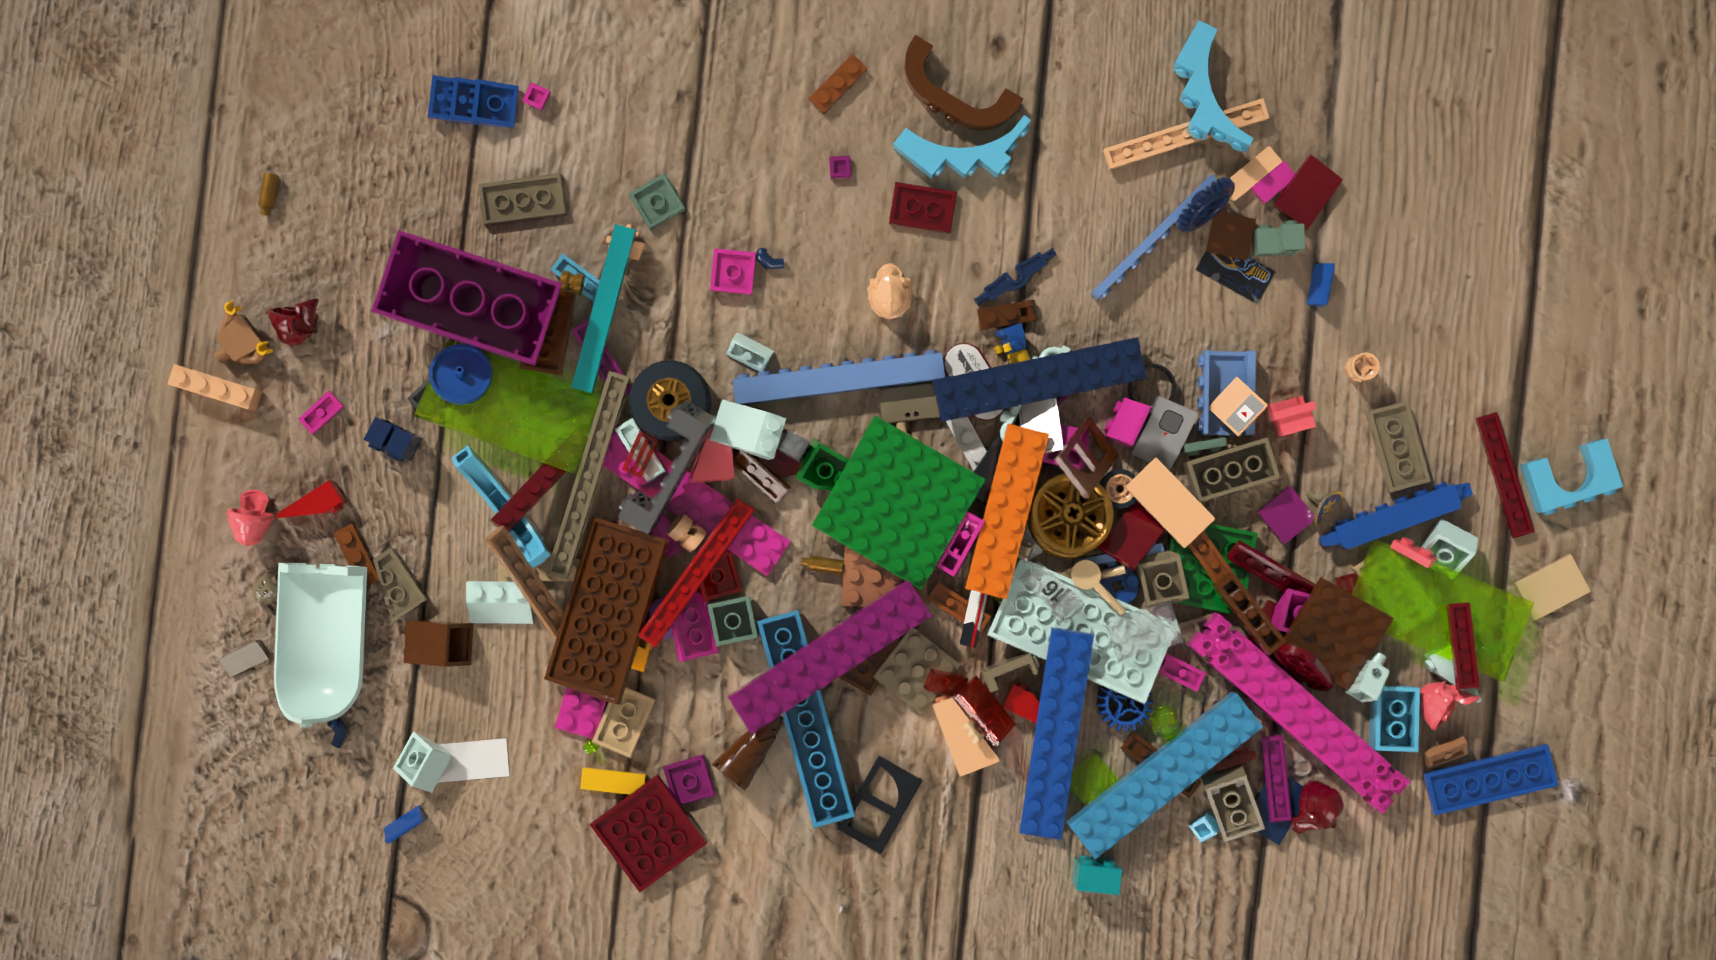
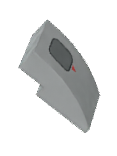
(1164, 432)

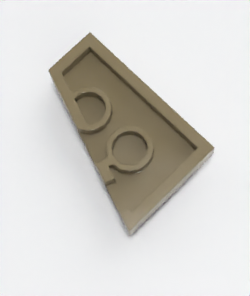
(399, 587)

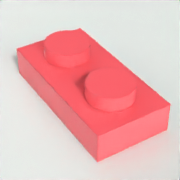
(1420, 555)

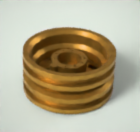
(1067, 544)

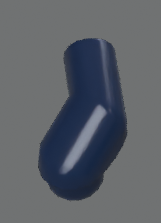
(767, 261)
(340, 731)

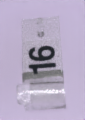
(1053, 591)

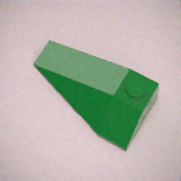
(821, 466)

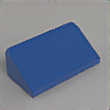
(1321, 284)
(404, 824)

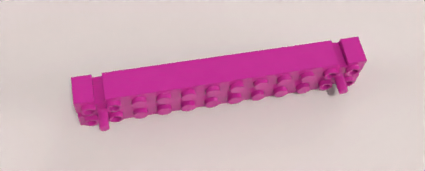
(1298, 713)

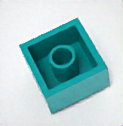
(1096, 875)

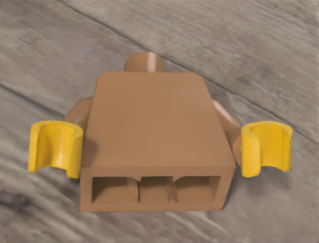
(239, 338)

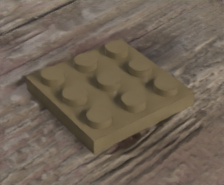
(908, 667)

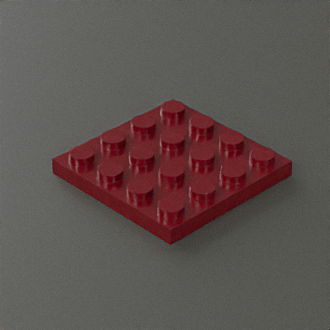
(648, 833)

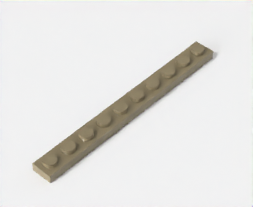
(588, 475)

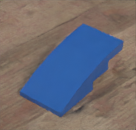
(473, 101)

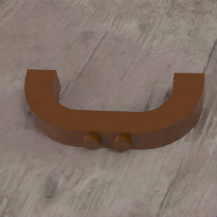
(948, 105)

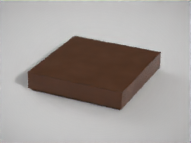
(1231, 235)

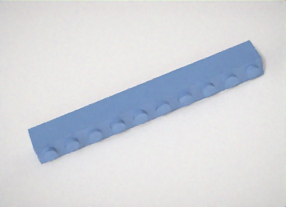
(838, 379)

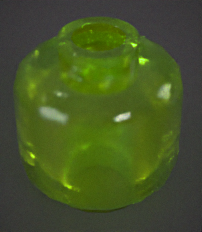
(1165, 722)

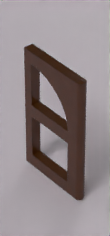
(1087, 481)

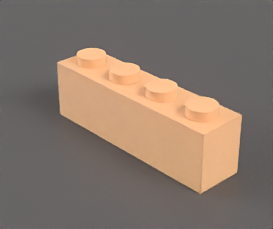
(215, 387)

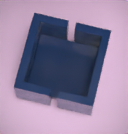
(391, 438)

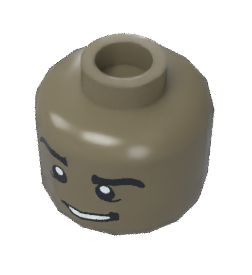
(265, 589)

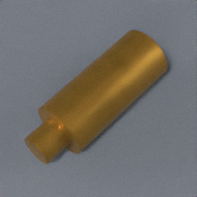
(268, 193)
(823, 564)

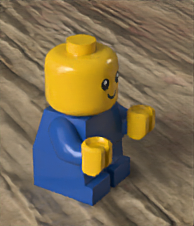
(1013, 343)

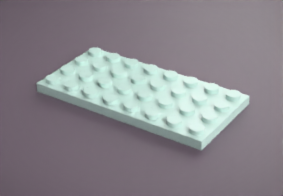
(1027, 621)

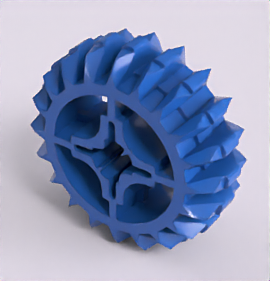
(1119, 711)

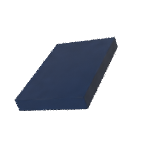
(1277, 830)

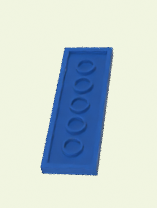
(1490, 779)

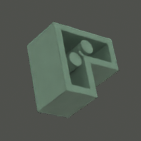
(1281, 241)

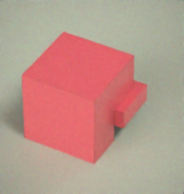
(1291, 416)

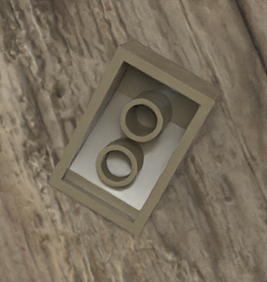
(1233, 802)

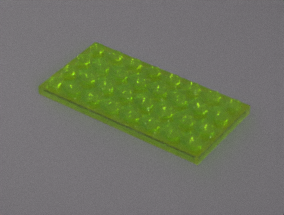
(521, 414)
(1418, 603)

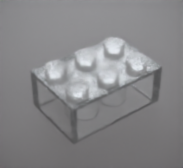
(1144, 631)

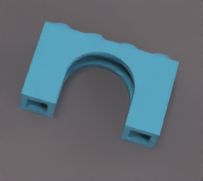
(1600, 478)

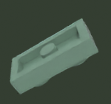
(1212, 445)

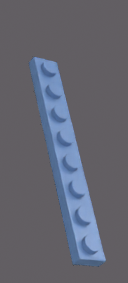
(1147, 245)

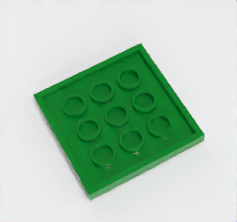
(1197, 581)

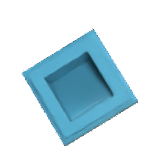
(1205, 826)

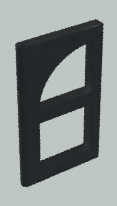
(907, 786)

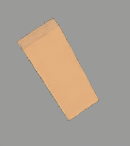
(1254, 171)

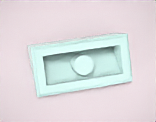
(749, 352)

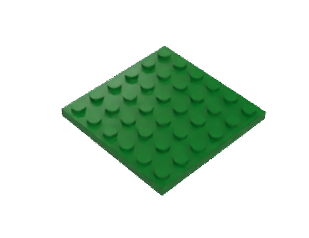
(898, 502)

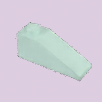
(1444, 670)

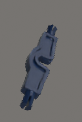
(1024, 271)

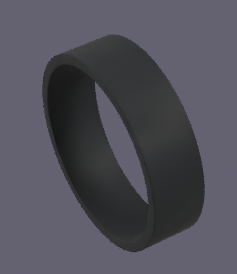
(1170, 375)

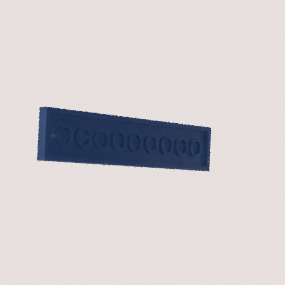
(1039, 379)

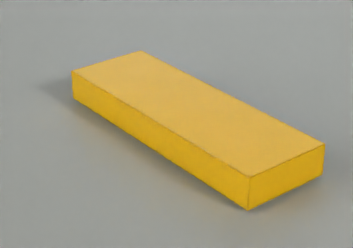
(611, 780)

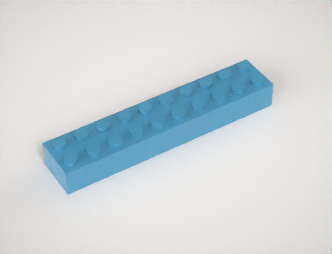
(809, 729)
(1164, 774)

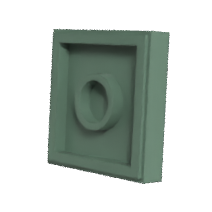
(657, 201)

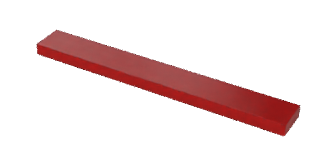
(696, 573)

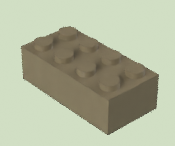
(1231, 470)

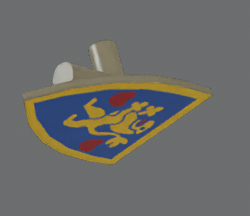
(1326, 503)

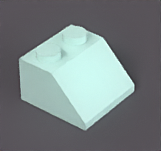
(1451, 545)
(422, 762)

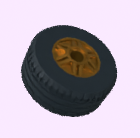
(653, 389)

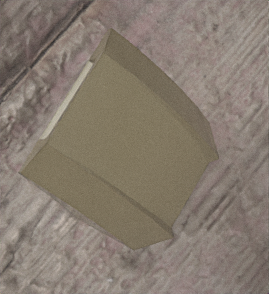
(1163, 578)

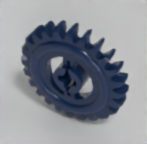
(1206, 204)

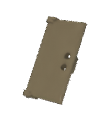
(900, 400)

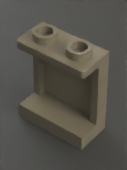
(1008, 665)

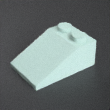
(747, 429)

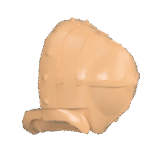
(889, 292)

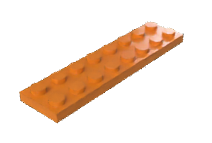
(1007, 511)

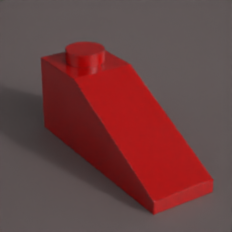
(322, 500)
(1021, 701)

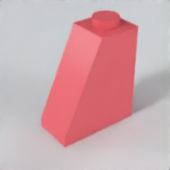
(712, 462)

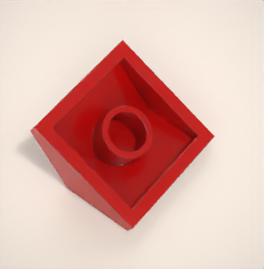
(721, 580)

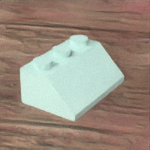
(497, 603)

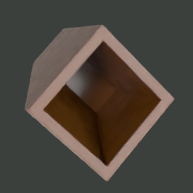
(438, 643)

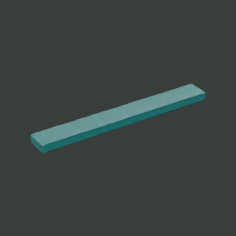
(604, 308)

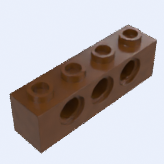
(1249, 613)

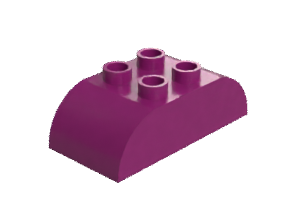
(466, 298)

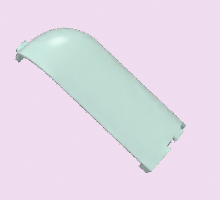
(319, 640)

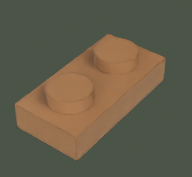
(1446, 752)

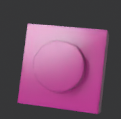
(536, 96)

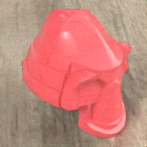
(250, 520)
(1438, 702)

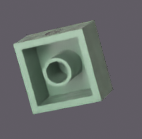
(733, 620)

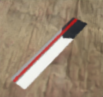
(973, 619)

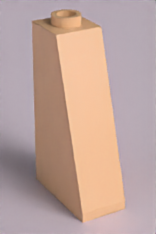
(966, 755)

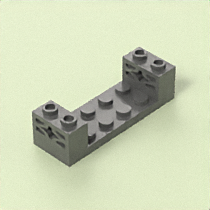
(646, 511)

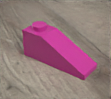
(960, 544)

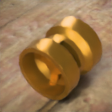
(572, 282)

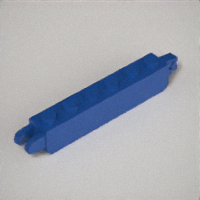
(1396, 517)

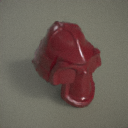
(296, 323)
(1318, 807)

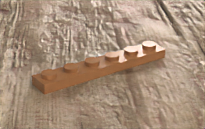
(526, 579)

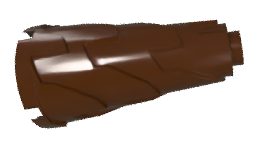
(748, 753)

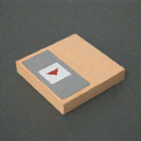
(1238, 406)

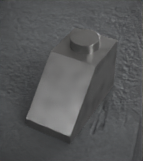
(793, 445)

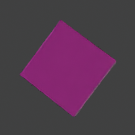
(1286, 515)
(689, 779)

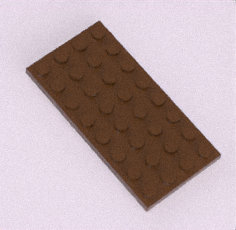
(606, 610)

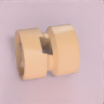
(1362, 367)
(685, 532)

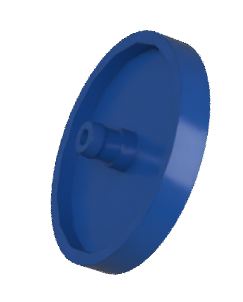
(460, 374)

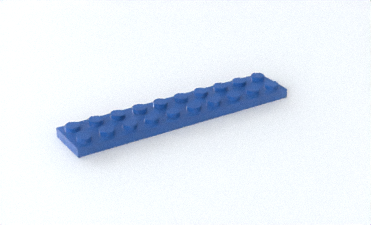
(1056, 733)

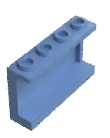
(1217, 372)

